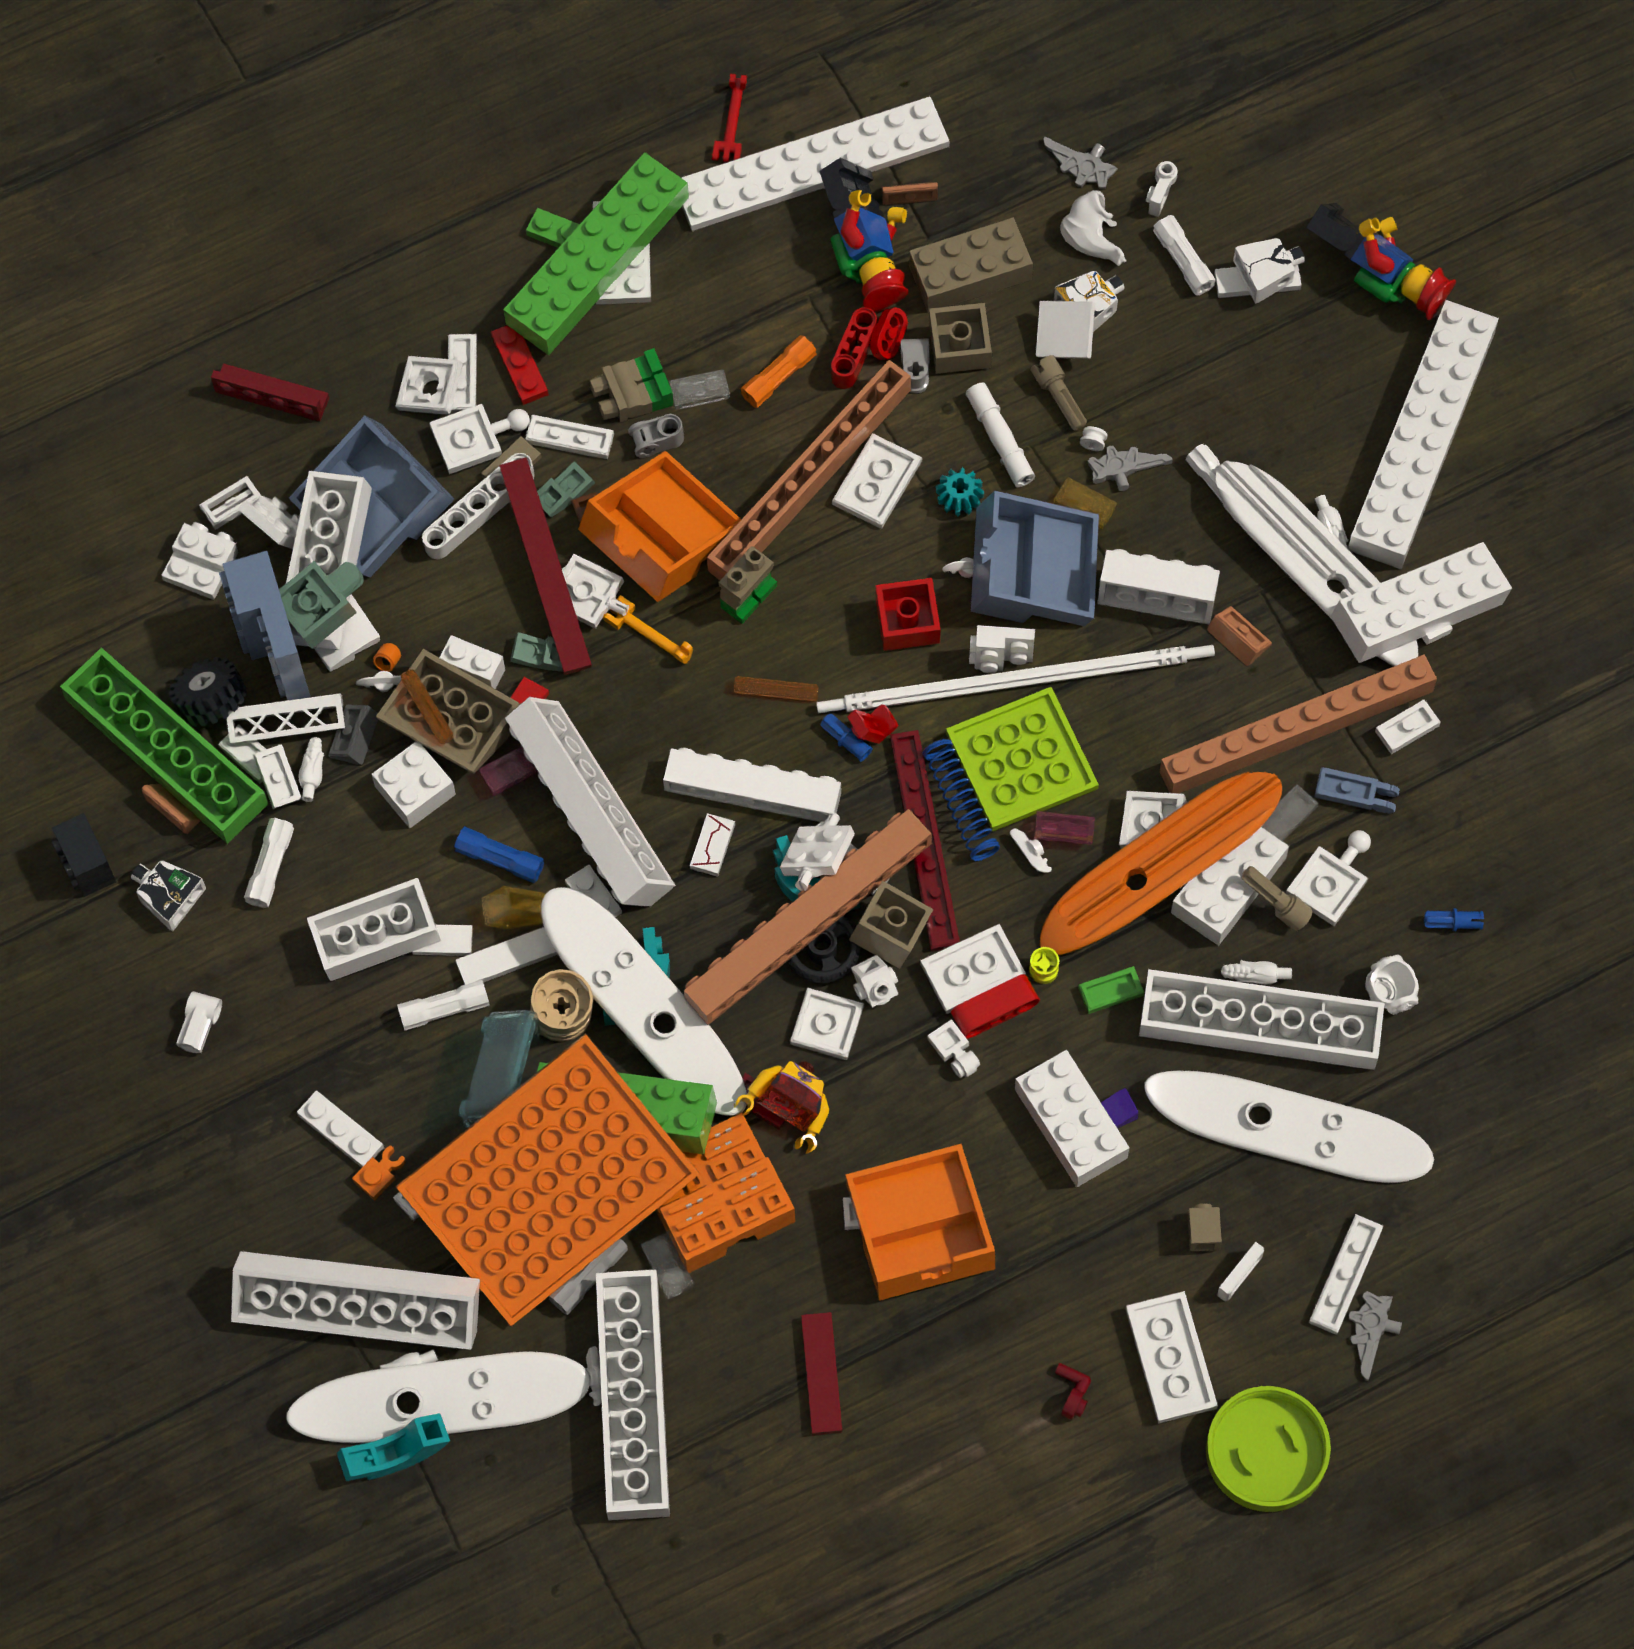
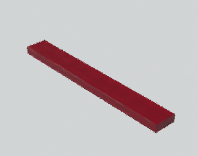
(545, 566)
(929, 863)

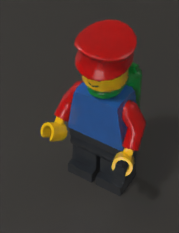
(864, 235)
(1385, 267)

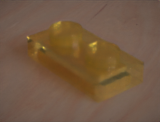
(1083, 498)

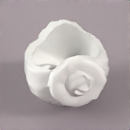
(1393, 983)

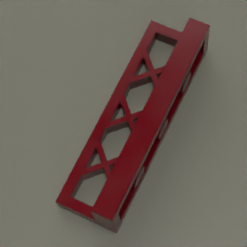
(270, 392)

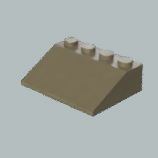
(467, 704)

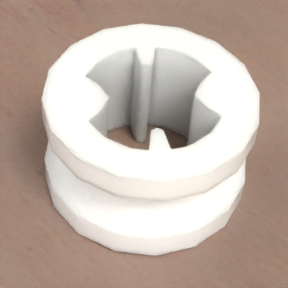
(1093, 438)

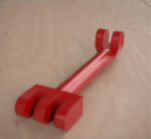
(728, 146)

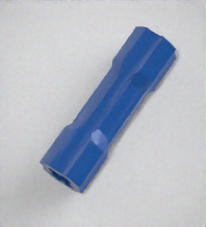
(480, 847)

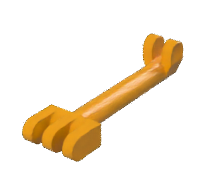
(682, 653)

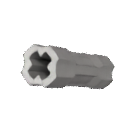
(573, 1291)

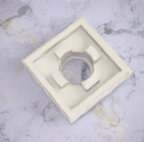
(420, 372)

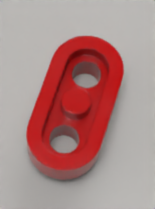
(888, 333)

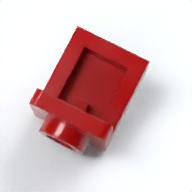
(873, 726)

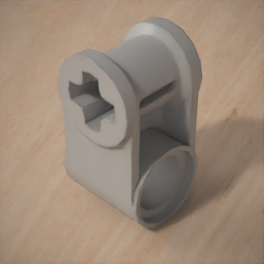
(915, 362)
(655, 437)

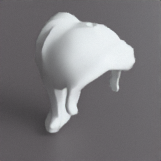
(1084, 228)

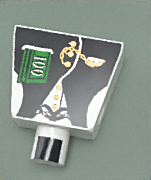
(168, 891)

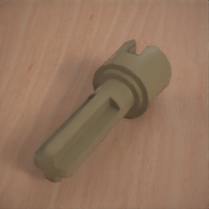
(1051, 378)
(1288, 907)

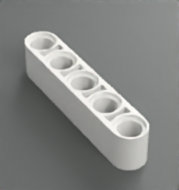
(464, 512)

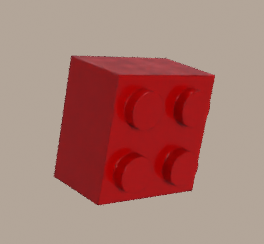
(907, 614)

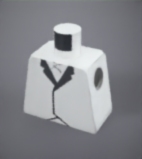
(1266, 266)

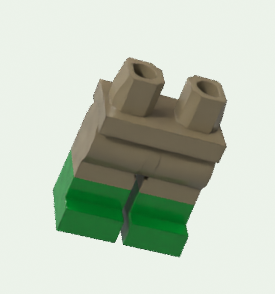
(633, 387)
(747, 585)

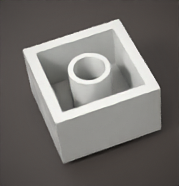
(413, 784)

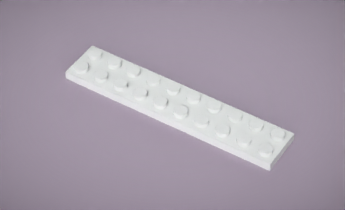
(795, 166)

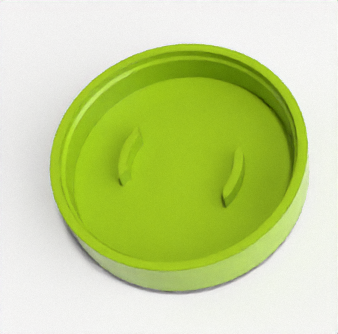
(1268, 1448)

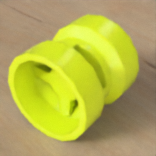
(1045, 959)

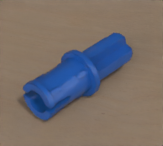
(846, 737)
(1453, 919)

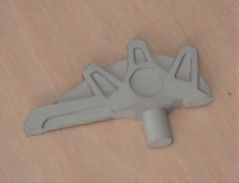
(1083, 166)
(1123, 463)
(1370, 1325)

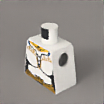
(1093, 289)

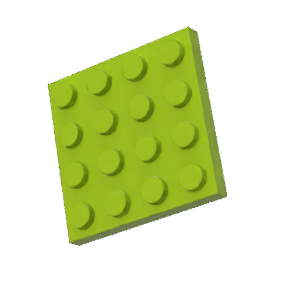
(1022, 758)

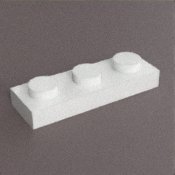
(339, 1129)

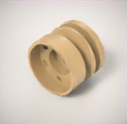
(562, 988)

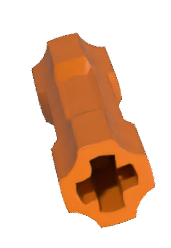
(793, 358)

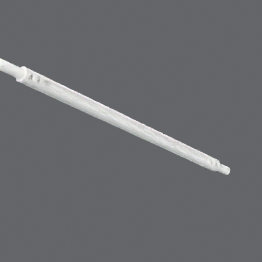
(1016, 678)

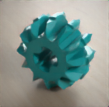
(964, 501)

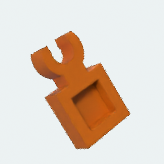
(376, 1176)

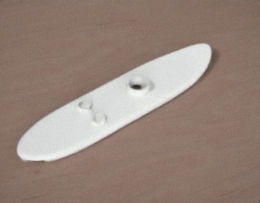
(1297, 541)
(635, 992)
(1299, 1126)
(465, 1391)

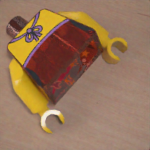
(792, 1095)

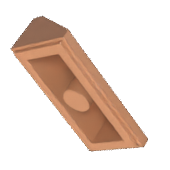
(909, 193)
(1238, 635)
(170, 807)

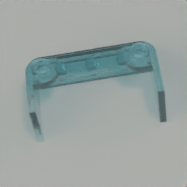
(499, 1061)

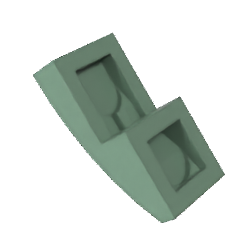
(569, 485)
(535, 652)

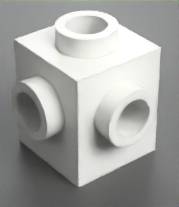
(874, 981)

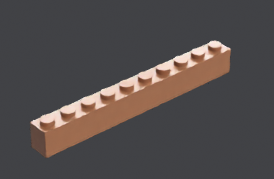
(813, 468)
(1298, 725)
(807, 916)

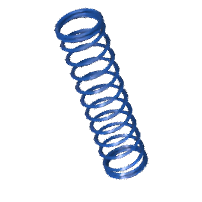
(934, 757)

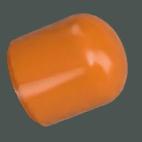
(391, 653)

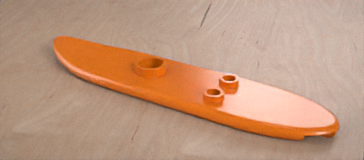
(1166, 855)

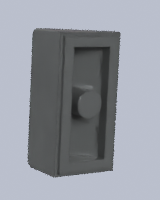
(354, 740)

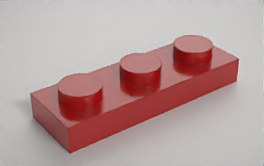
(519, 364)

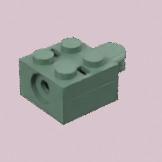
(318, 602)

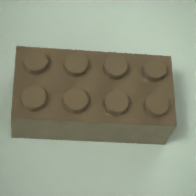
(970, 264)

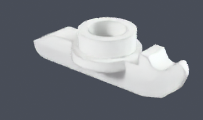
(964, 567)
(382, 681)
(1031, 849)
(593, 1369)

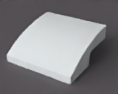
(356, 636)

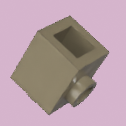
(1204, 1228)

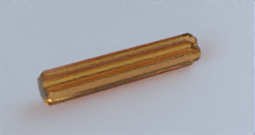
(776, 688)
(427, 706)

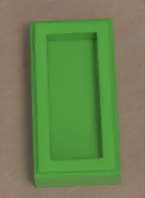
(1111, 990)

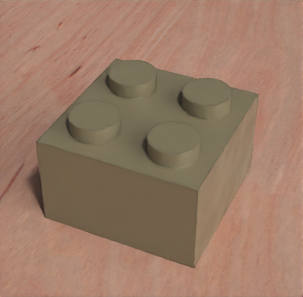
(960, 338)
(891, 924)

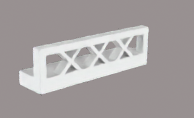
(286, 707)

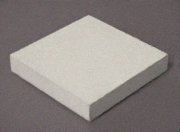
(1065, 329)
(827, 1023)

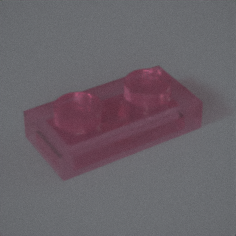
(507, 771)
(1064, 828)

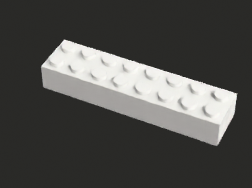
(589, 802)
(1262, 1019)
(355, 1300)
(632, 1395)

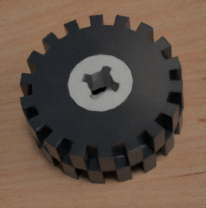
(207, 691)

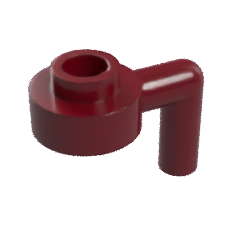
(1075, 1403)

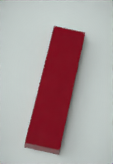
(821, 1374)

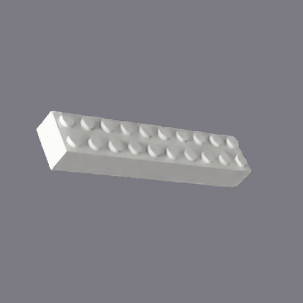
(1423, 434)

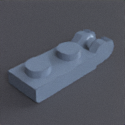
(1355, 790)

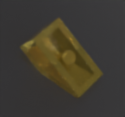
(512, 907)

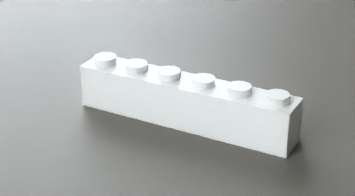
(751, 785)

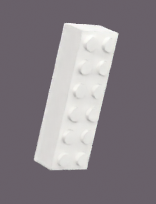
(329, 531)
(1421, 602)

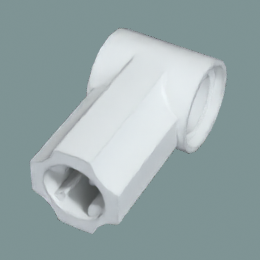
(200, 1014)

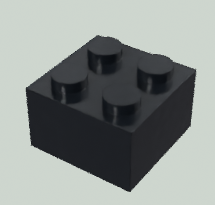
(82, 855)

